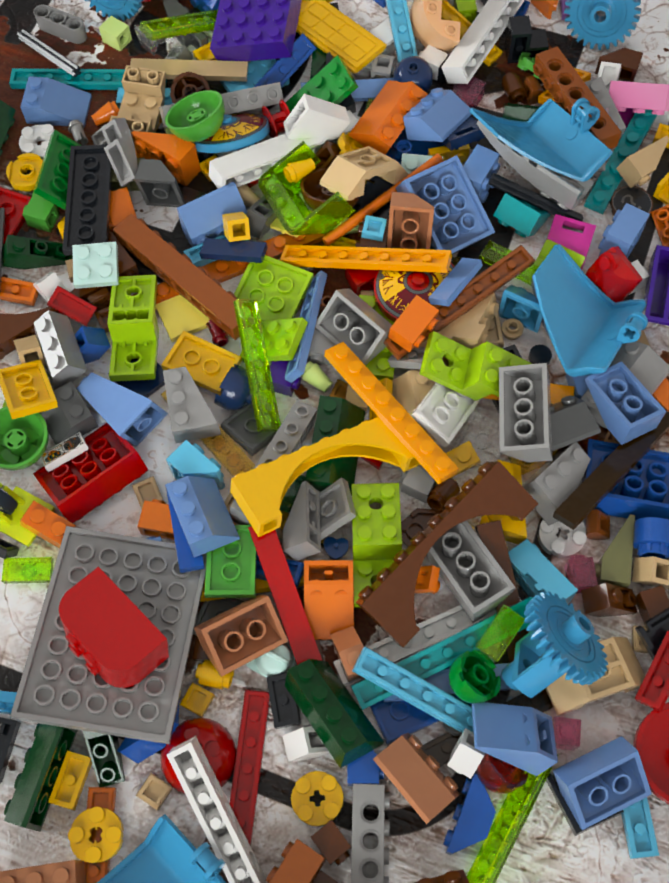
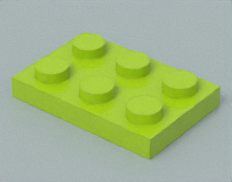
(282, 338)

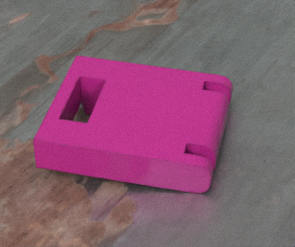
(573, 240)

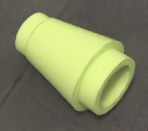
(316, 377)

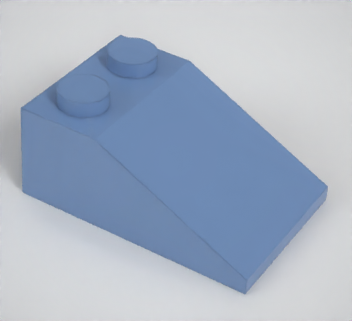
(54, 102)
(624, 403)

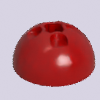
(215, 742)

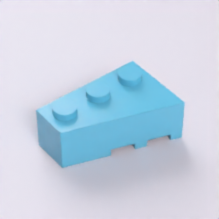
(537, 573)

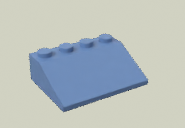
(458, 212)

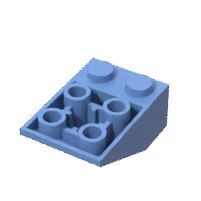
(515, 735)

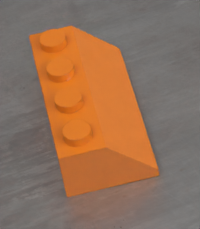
(384, 117)

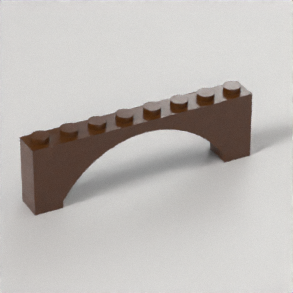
(22, 325)
(391, 596)

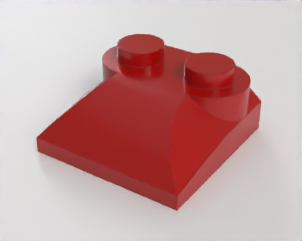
(614, 274)

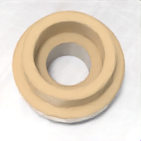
(509, 333)

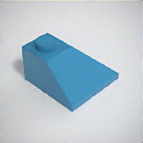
(521, 305)

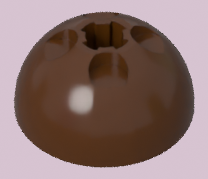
(316, 194)

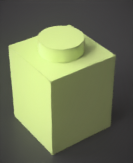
(115, 33)

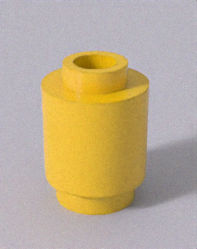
(209, 676)

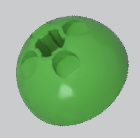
(196, 116)
(21, 440)

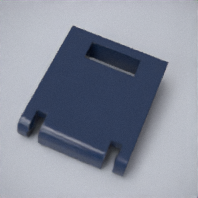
(464, 134)

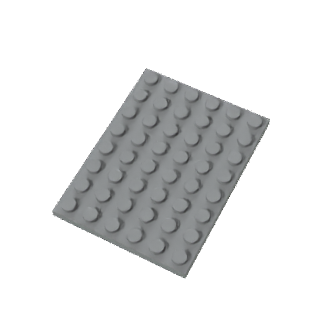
(58, 685)

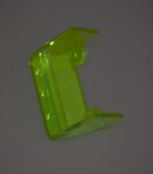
(290, 207)

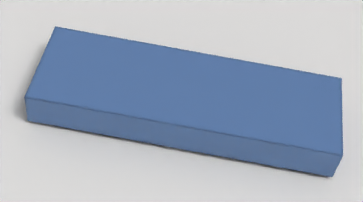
(455, 282)

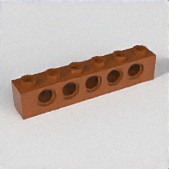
(568, 87)

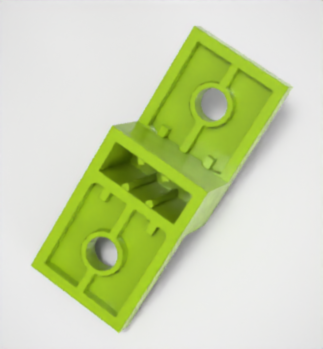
(133, 328)
(469, 370)
(375, 531)

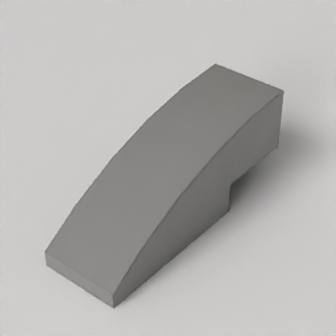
(120, 150)

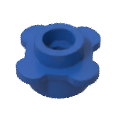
(402, 145)

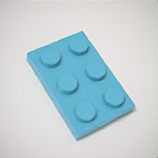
(255, 73)

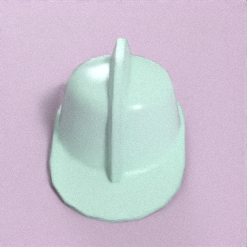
(274, 662)

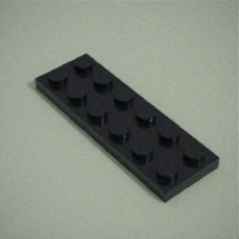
(87, 197)

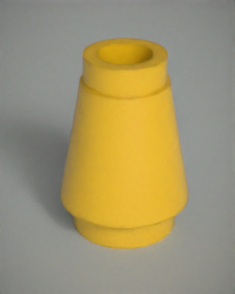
(299, 169)

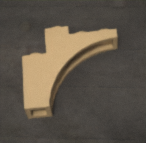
(473, 326)

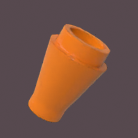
(104, 113)

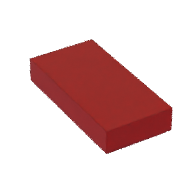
(72, 306)

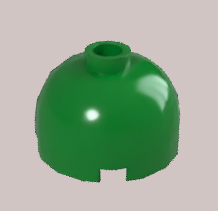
(473, 677)

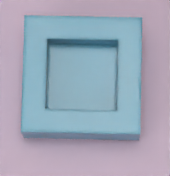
(374, 228)

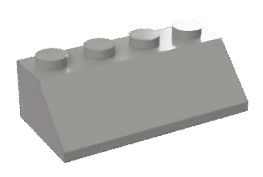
(645, 366)
(525, 412)
(470, 571)

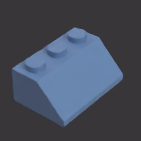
(436, 116)
(204, 215)
(201, 514)
(603, 782)

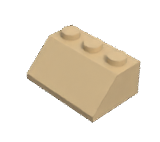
(410, 390)

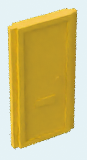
(338, 34)

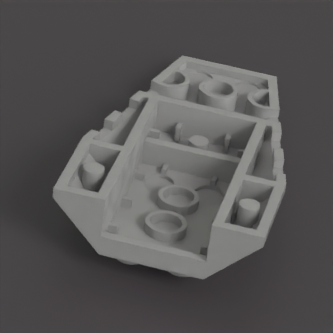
(551, 184)

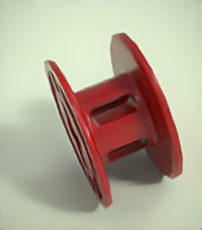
(277, 119)

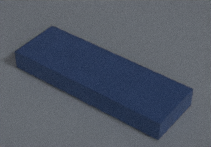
(233, 251)

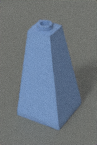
(124, 410)

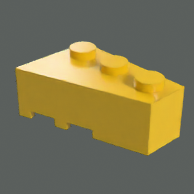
(513, 530)

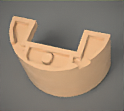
(429, 27)

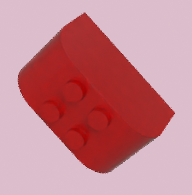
(110, 631)

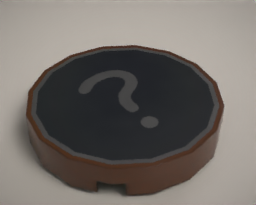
(634, 196)

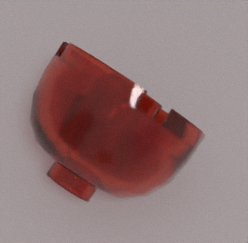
(499, 775)

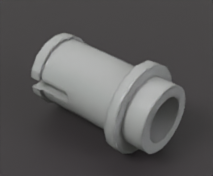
(76, 128)

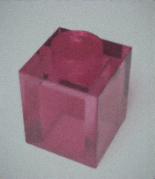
(581, 572)
(567, 733)

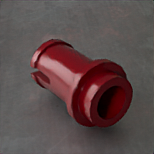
(220, 337)

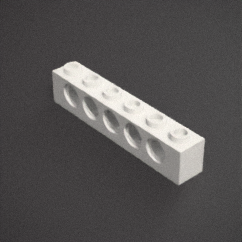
(215, 813)

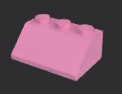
(640, 96)

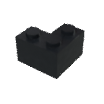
(523, 39)

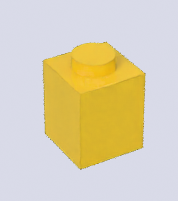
(236, 226)

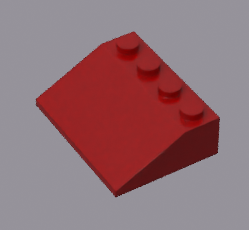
(93, 475)

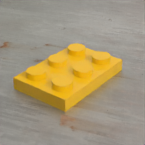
(203, 360)
(27, 389)

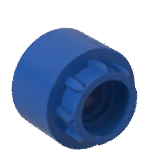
(651, 537)

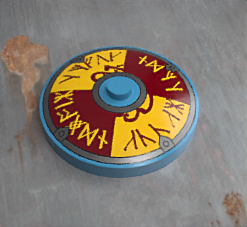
(236, 133)

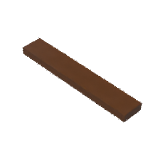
(494, 540)

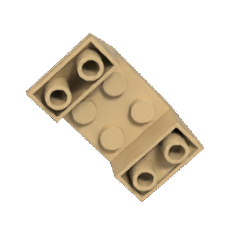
(142, 98)
(351, 169)
(621, 675)

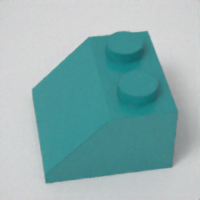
(520, 215)

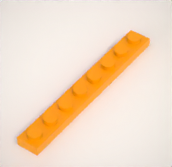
(368, 258)
(391, 413)

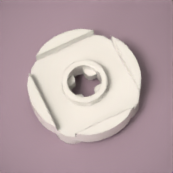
(34, 134)
(557, 545)

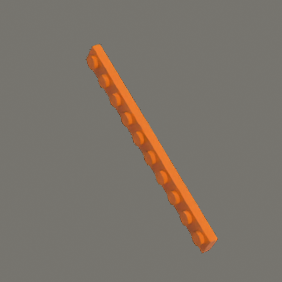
(225, 270)

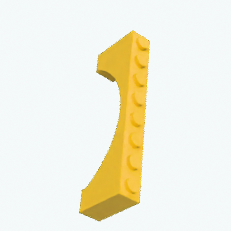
(263, 488)

